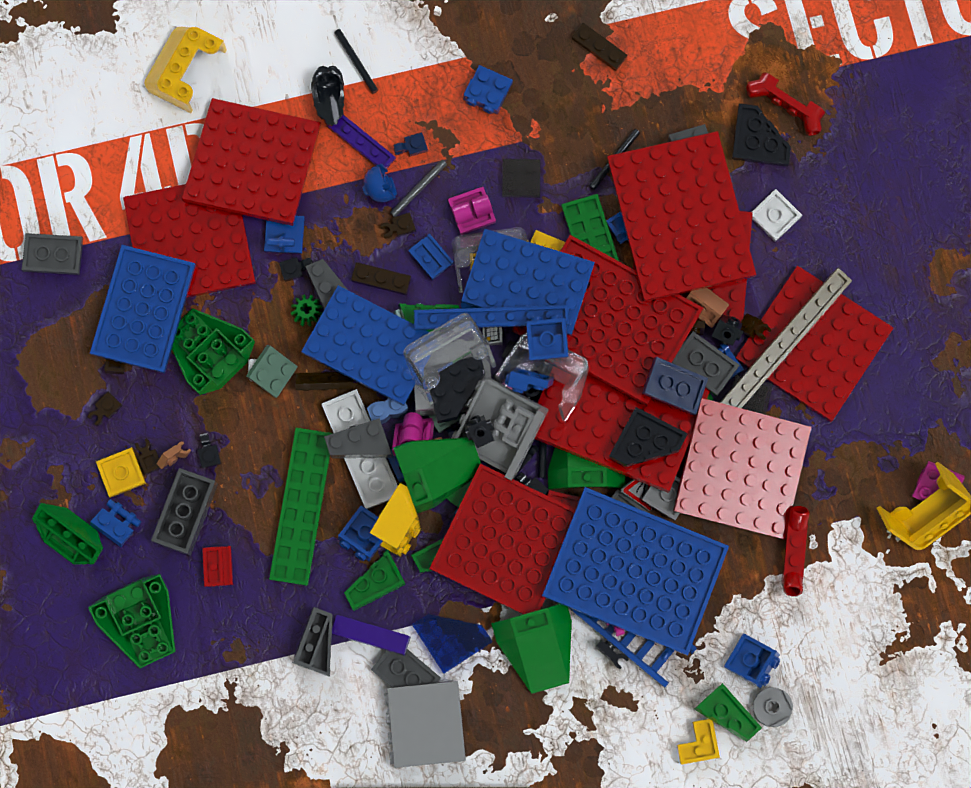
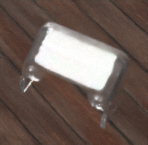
(465, 245)
(443, 348)
(569, 371)

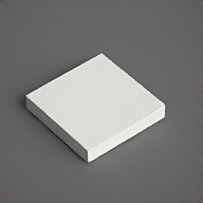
(775, 215)

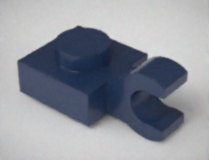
(413, 145)

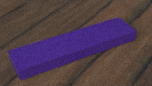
(362, 142)
(370, 635)

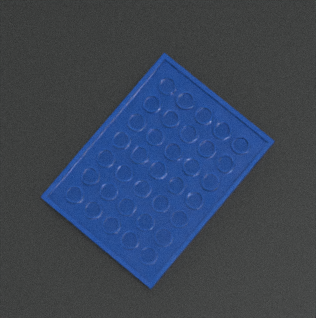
(635, 571)

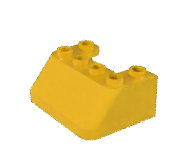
(173, 61)
(397, 522)

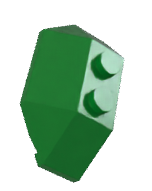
(67, 534)

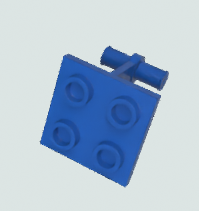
(283, 237)

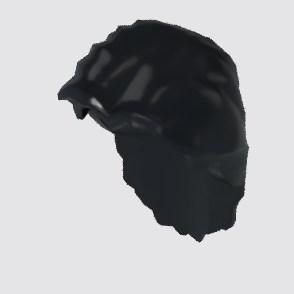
(328, 94)

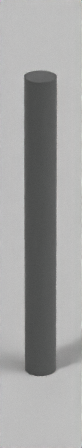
(418, 188)

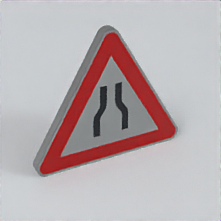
(636, 491)

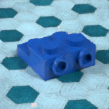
(487, 90)
(547, 338)
(523, 380)
(357, 535)
(753, 661)

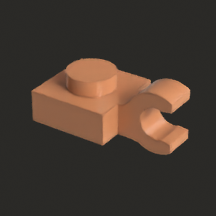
(170, 456)

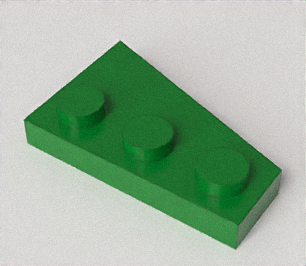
(375, 583)
(729, 713)

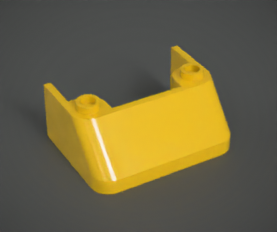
(933, 515)

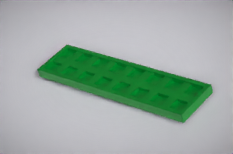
(588, 224)
(301, 508)

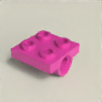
(472, 210)
(413, 429)
(927, 481)

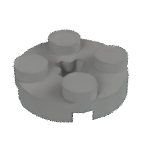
(761, 705)

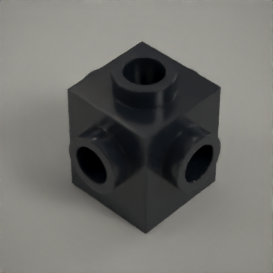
(728, 330)
(484, 434)

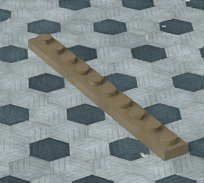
(787, 339)

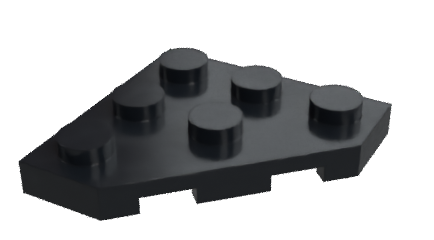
(758, 138)
(456, 388)
(646, 439)

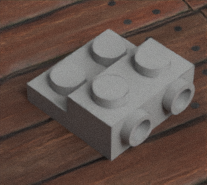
(662, 500)

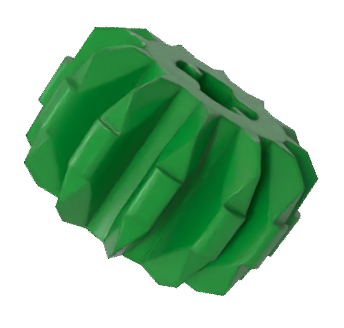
(299, 310)

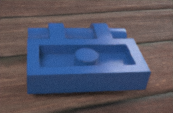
(113, 528)

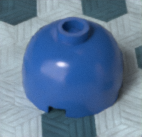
(379, 185)

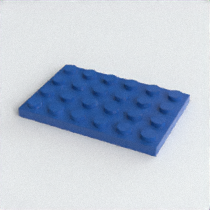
(526, 274)
(143, 309)
(364, 344)

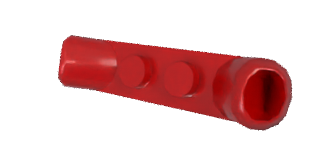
(767, 86)
(795, 551)

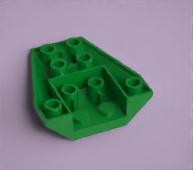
(210, 350)
(436, 468)
(575, 472)
(138, 619)
(538, 646)

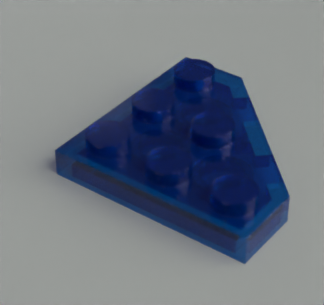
(451, 639)

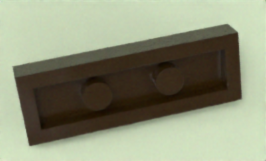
(599, 46)
(381, 278)
(323, 381)

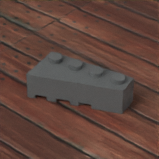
(323, 280)

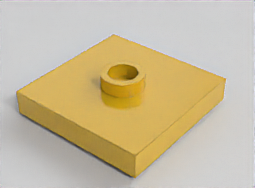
(120, 472)

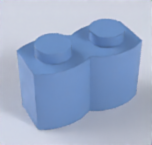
(386, 410)

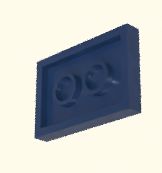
(675, 385)

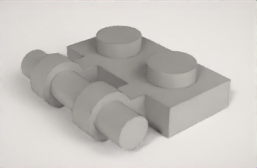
(518, 426)

